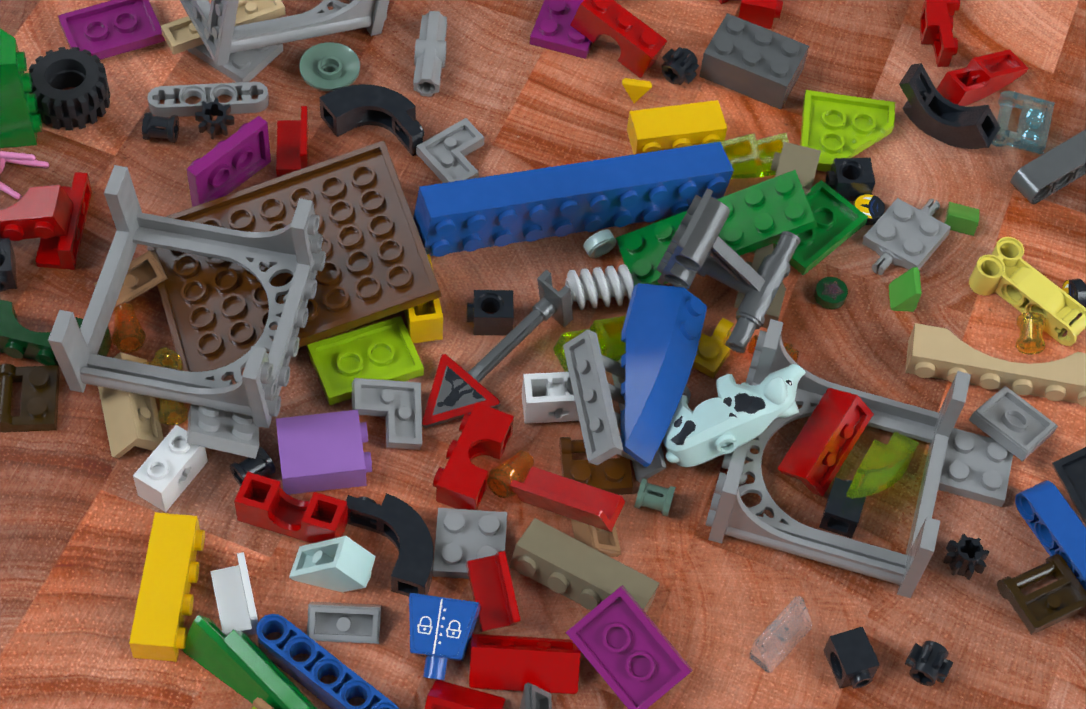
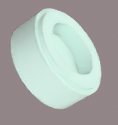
(599, 243)

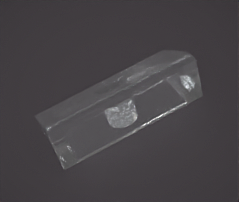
(781, 635)

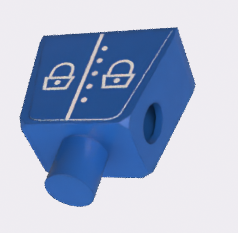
(440, 630)

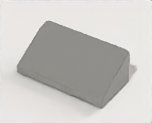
(344, 622)

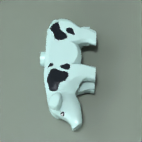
(731, 418)

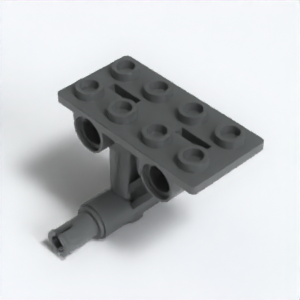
(701, 251)

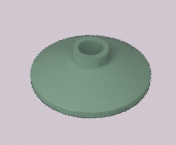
(329, 66)

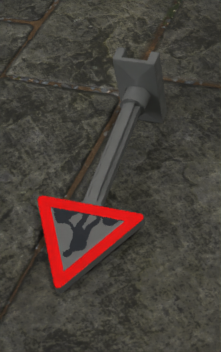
(458, 391)

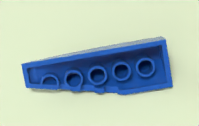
(661, 346)

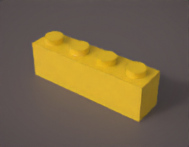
(166, 587)

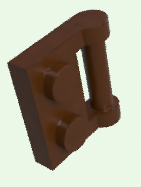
(611, 475)

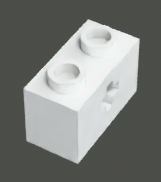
(548, 398)
(169, 469)

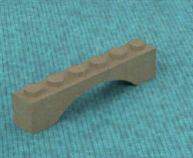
(805, 163)

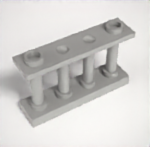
(595, 406)

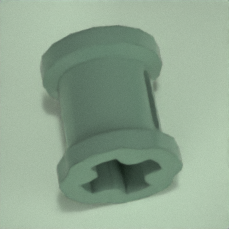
(654, 497)

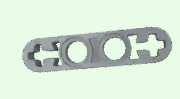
(207, 93)

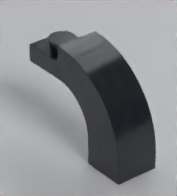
(372, 105)
(942, 119)
(406, 531)

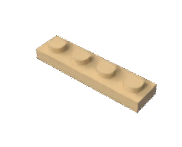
(182, 34)

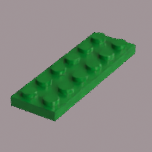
(754, 221)

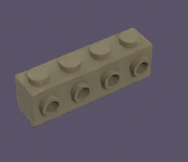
(576, 568)

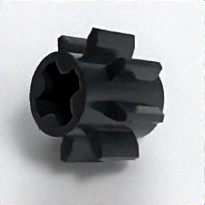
(679, 66)
(206, 116)
(966, 556)
(929, 663)

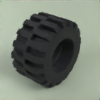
(64, 70)

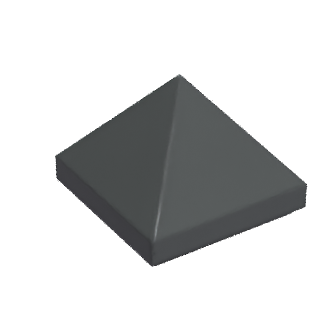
(535, 698)

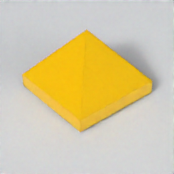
(636, 88)

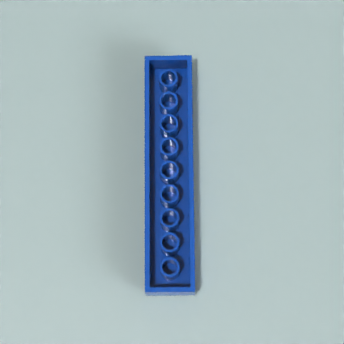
(567, 198)

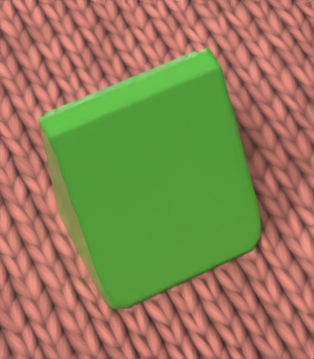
(962, 218)
(905, 291)

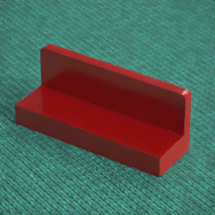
(63, 251)
(826, 440)
(569, 498)
(513, 661)

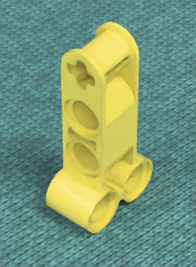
(1028, 290)

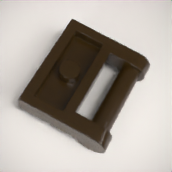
(38, 398)
(1048, 603)

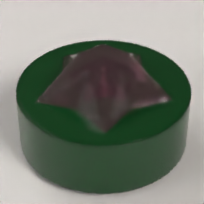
(830, 293)

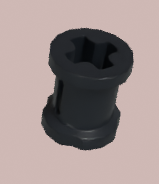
(170, 123)
(261, 465)

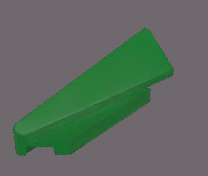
(242, 665)

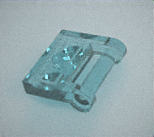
(1032, 123)

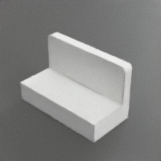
(235, 598)

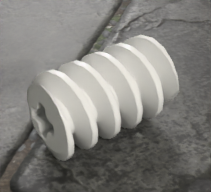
(600, 285)

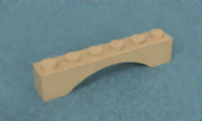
(940, 354)

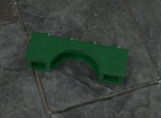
(24, 343)

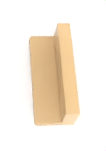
(130, 417)

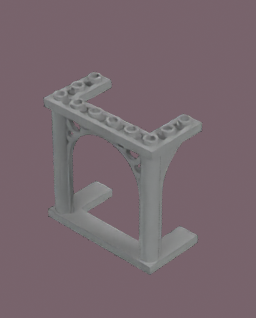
(221, 37)
(256, 392)
(732, 518)

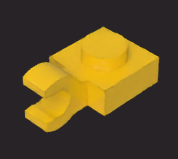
(712, 350)

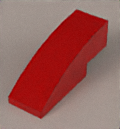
(981, 77)

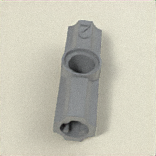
(430, 53)

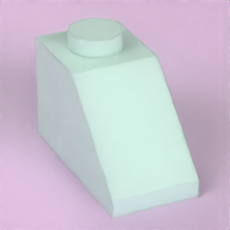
(333, 565)

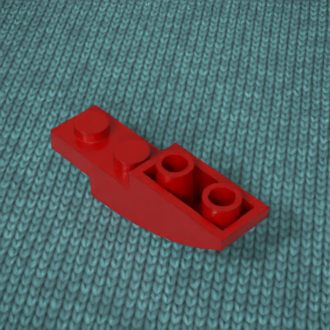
(937, 28)

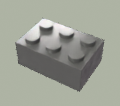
(753, 61)

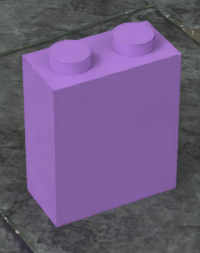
(323, 452)

